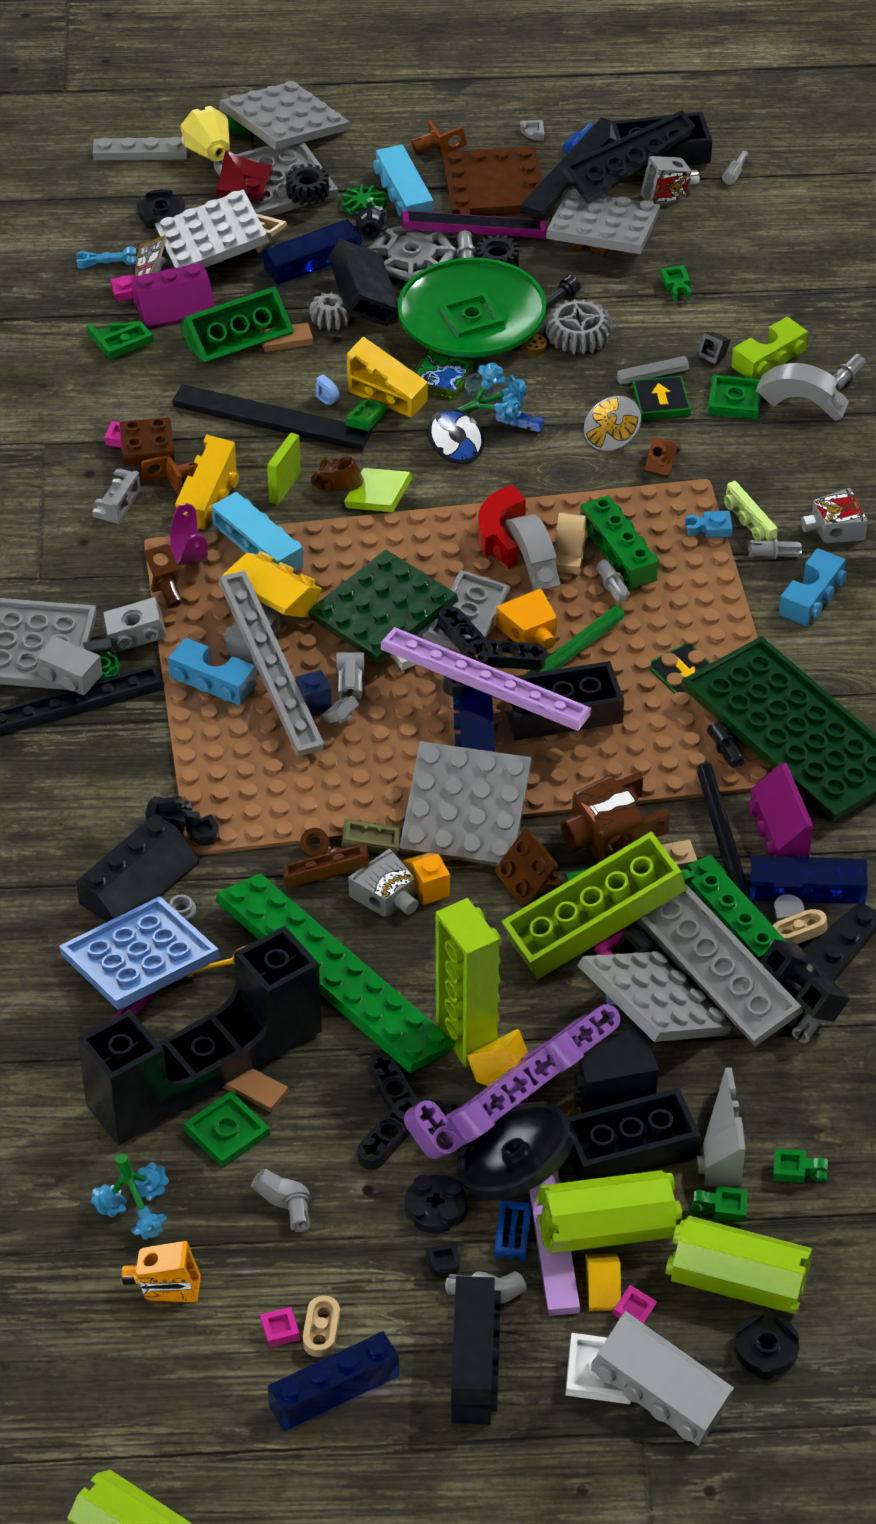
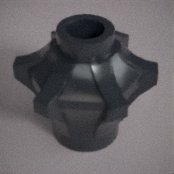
(370, 221)

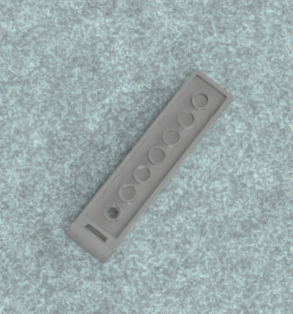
(720, 966)

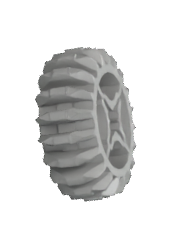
(578, 326)

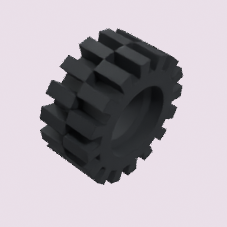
(307, 184)
(499, 249)

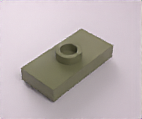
(376, 836)

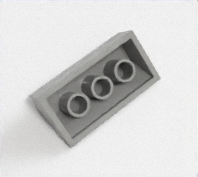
(662, 1379)

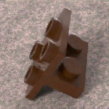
(146, 439)
(528, 869)

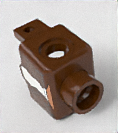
(608, 818)

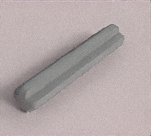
(653, 370)

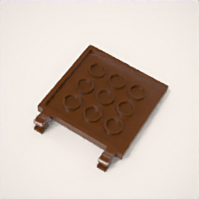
(491, 179)

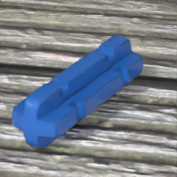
(524, 421)

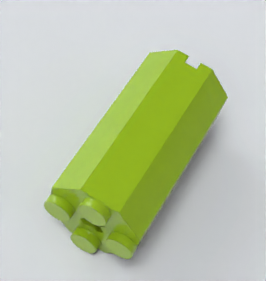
(607, 1211)
(739, 1264)
(119, 1502)

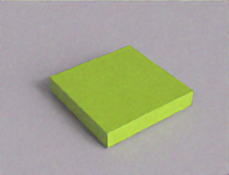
(284, 468)
(379, 490)

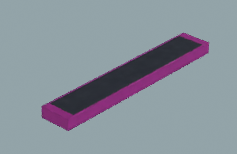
(474, 224)

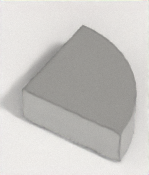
(533, 129)

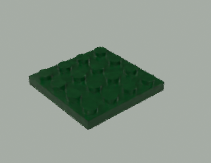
(378, 599)

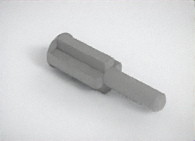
(734, 169)

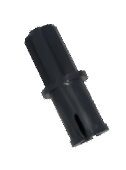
(725, 744)

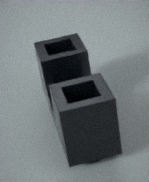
(816, 990)

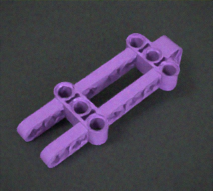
(532, 1072)

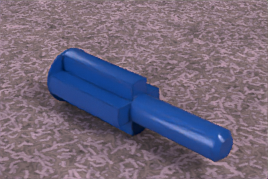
(575, 138)

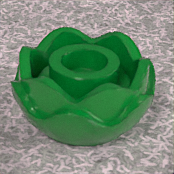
(109, 664)

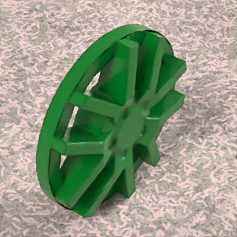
(358, 200)

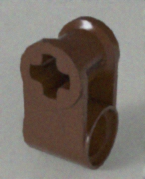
(337, 474)

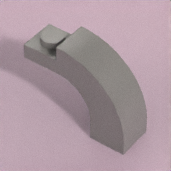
(805, 382)
(537, 549)

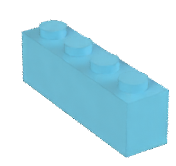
(402, 180)
(255, 531)

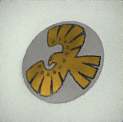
(612, 423)

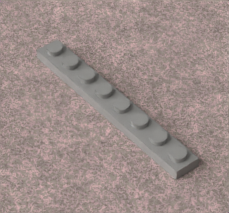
(271, 663)

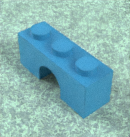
(821, 577)
(230, 681)

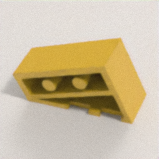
(384, 379)
(212, 479)

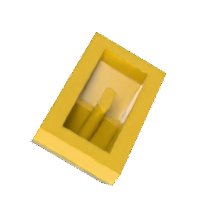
(603, 1281)

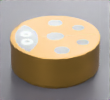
(535, 345)

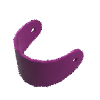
(184, 539)

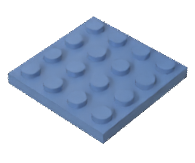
(139, 952)

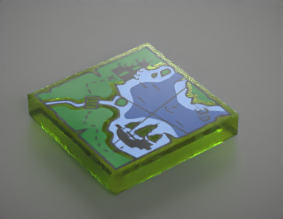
(444, 373)

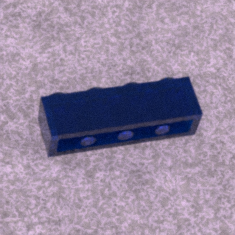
(307, 251)
(474, 720)
(808, 879)
(333, 1380)

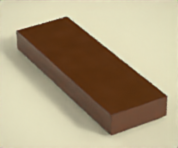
(325, 865)

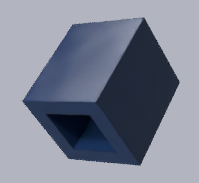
(315, 692)

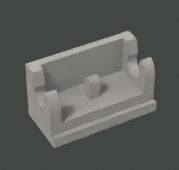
(118, 497)

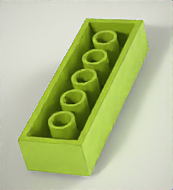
(594, 905)
(467, 977)

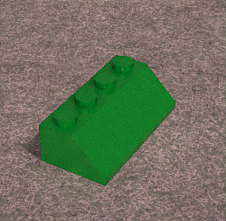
(236, 325)

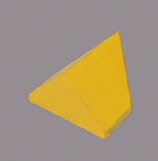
(497, 1058)

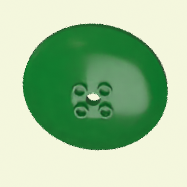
(500, 296)

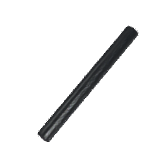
(722, 827)

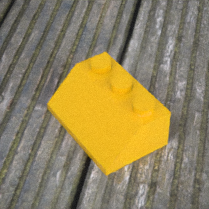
(278, 585)

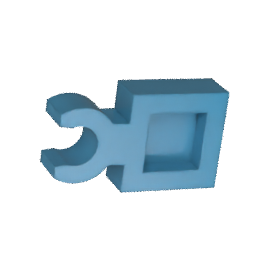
(712, 523)

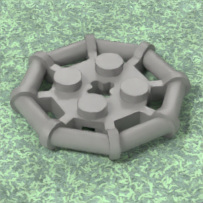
(401, 255)

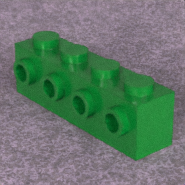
(620, 542)
(735, 911)

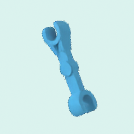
(88, 259)

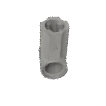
(350, 673)

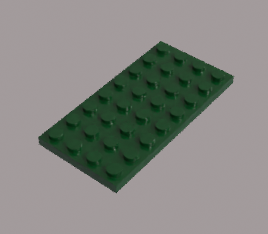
(791, 722)

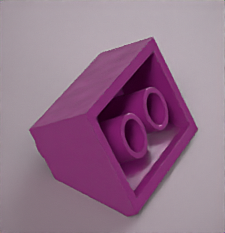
(171, 294)
(781, 815)

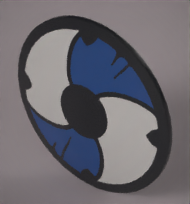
(455, 436)

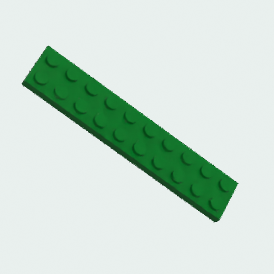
(343, 977)

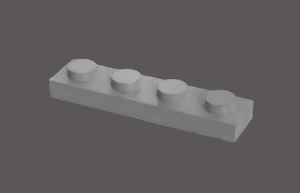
(139, 149)

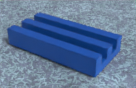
(511, 1251)

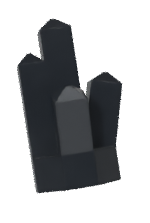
(174, 811)

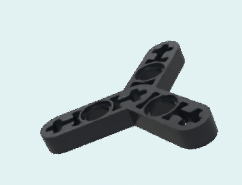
(455, 622)
(395, 1116)

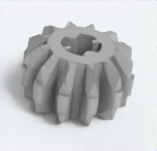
(329, 311)

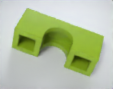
(785, 342)

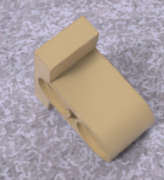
(570, 542)

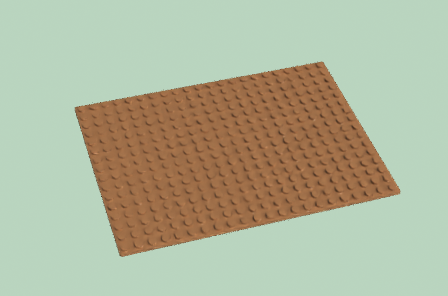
(264, 796)

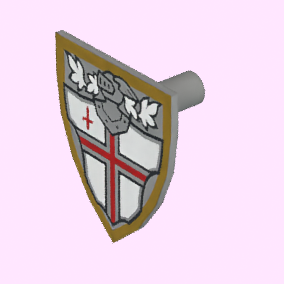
(150, 257)

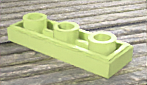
(749, 513)

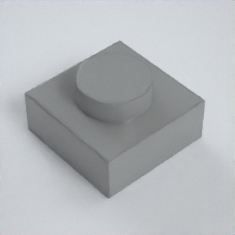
(340, 711)

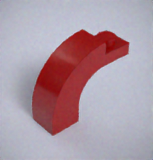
(496, 509)

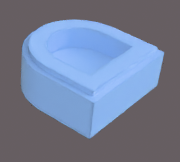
(326, 390)

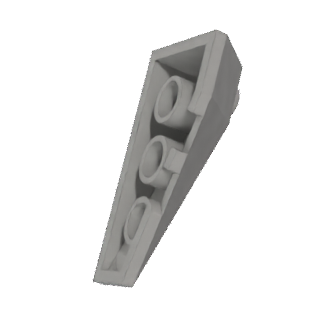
(724, 1141)

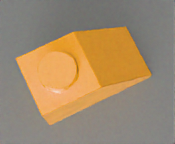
(430, 876)

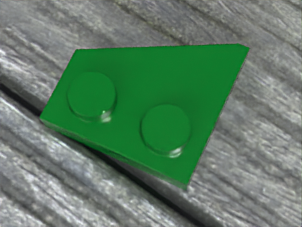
(120, 337)

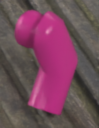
(604, 946)

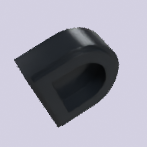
(205, 832)
(443, 1260)

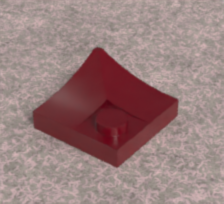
(244, 174)

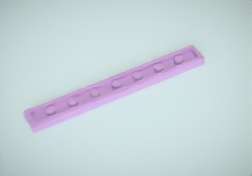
(486, 678)
(556, 1268)

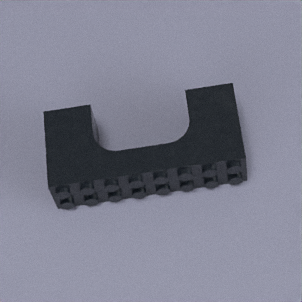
(141, 1082)

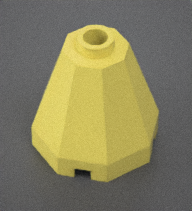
(206, 133)

